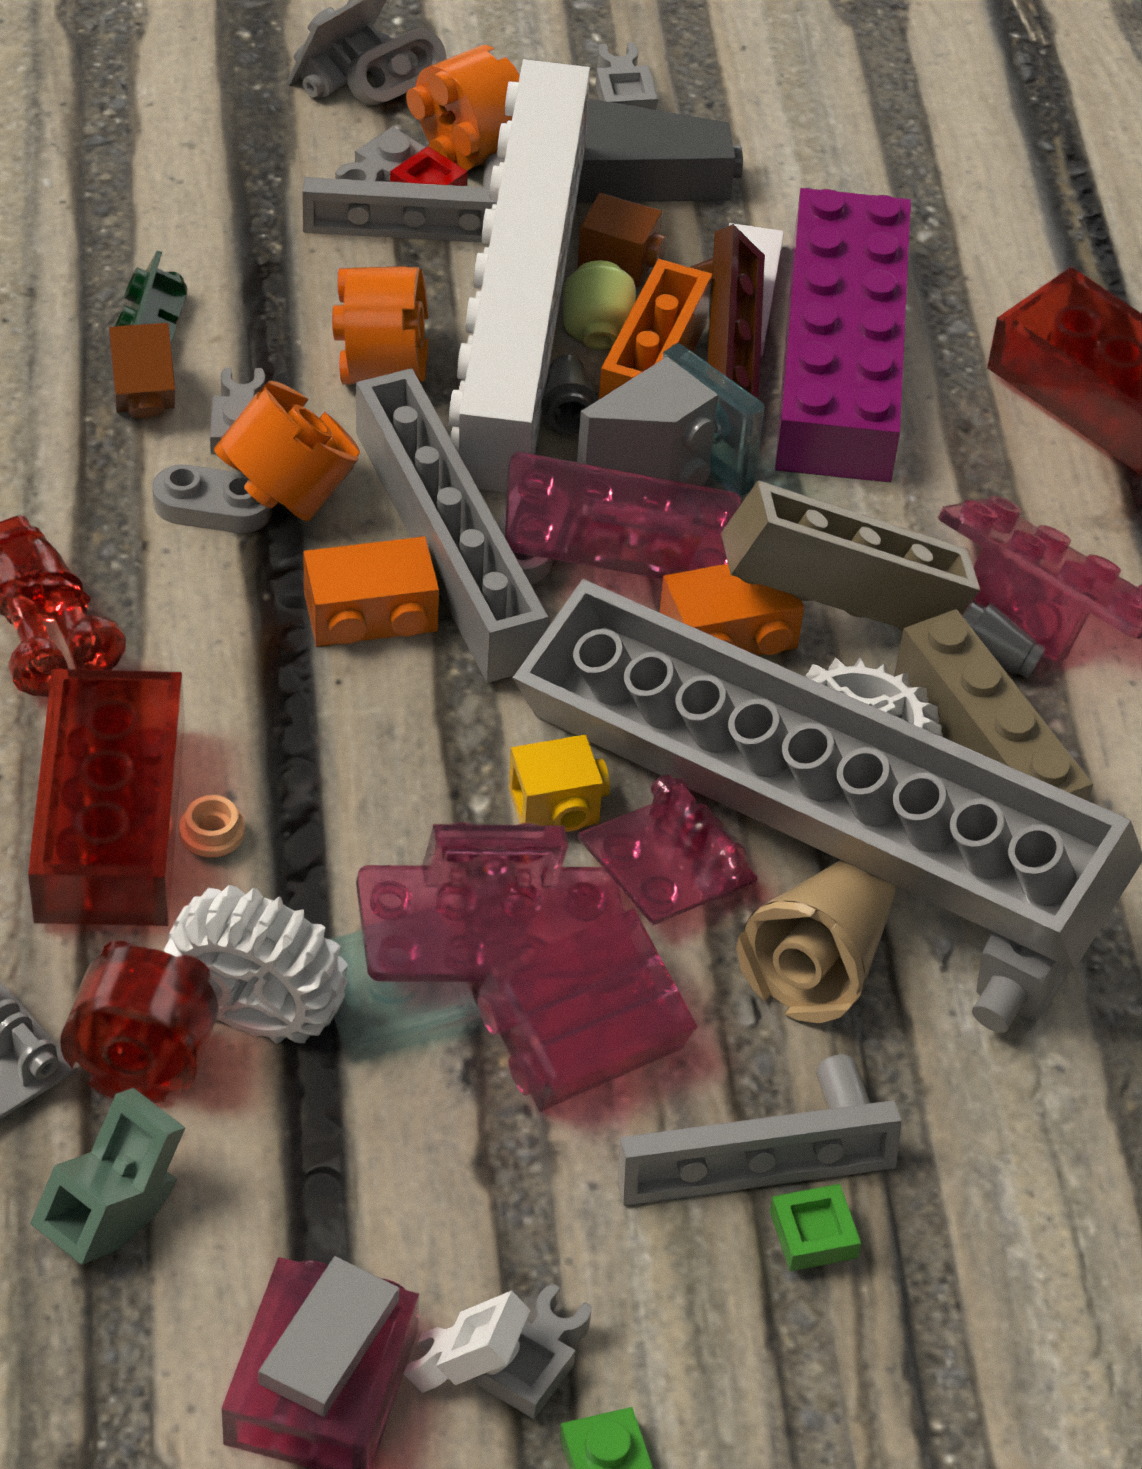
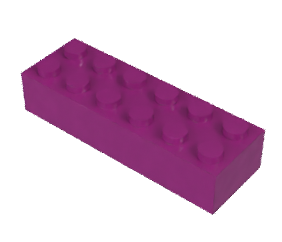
(845, 336)

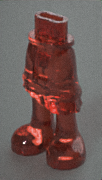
(42, 588)

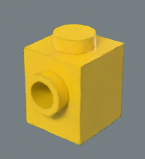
(558, 783)

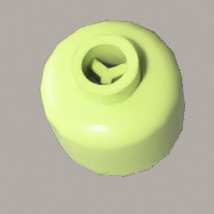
(597, 303)

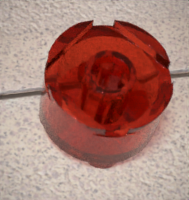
(140, 1021)

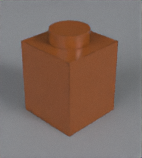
(622, 235)
(142, 369)

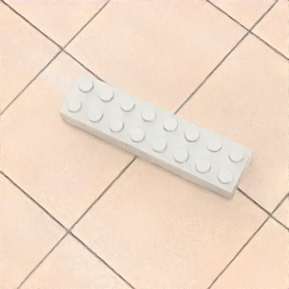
(520, 270)

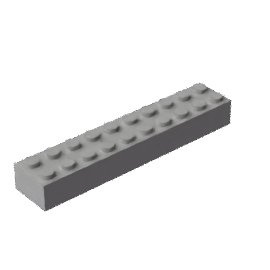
(834, 772)

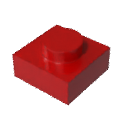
(429, 168)

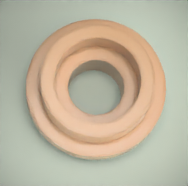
(216, 814)

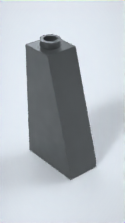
(656, 155)

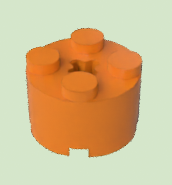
(463, 104)
(381, 322)
(288, 451)

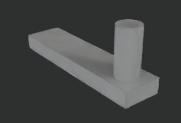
(397, 208)
(769, 1150)

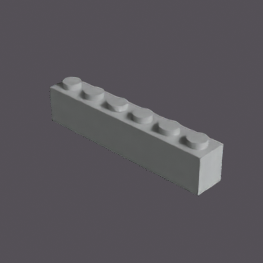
(441, 501)

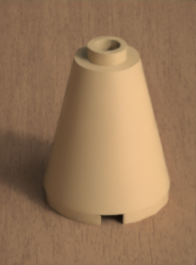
(817, 942)

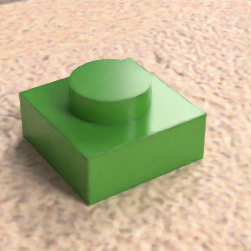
(815, 1227)
(605, 1442)

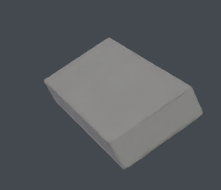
(328, 1336)

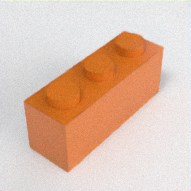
(666, 313)

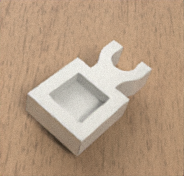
(477, 1344)

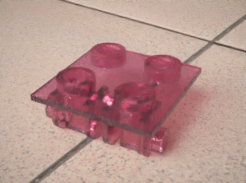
(669, 853)

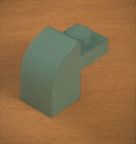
(116, 1188)

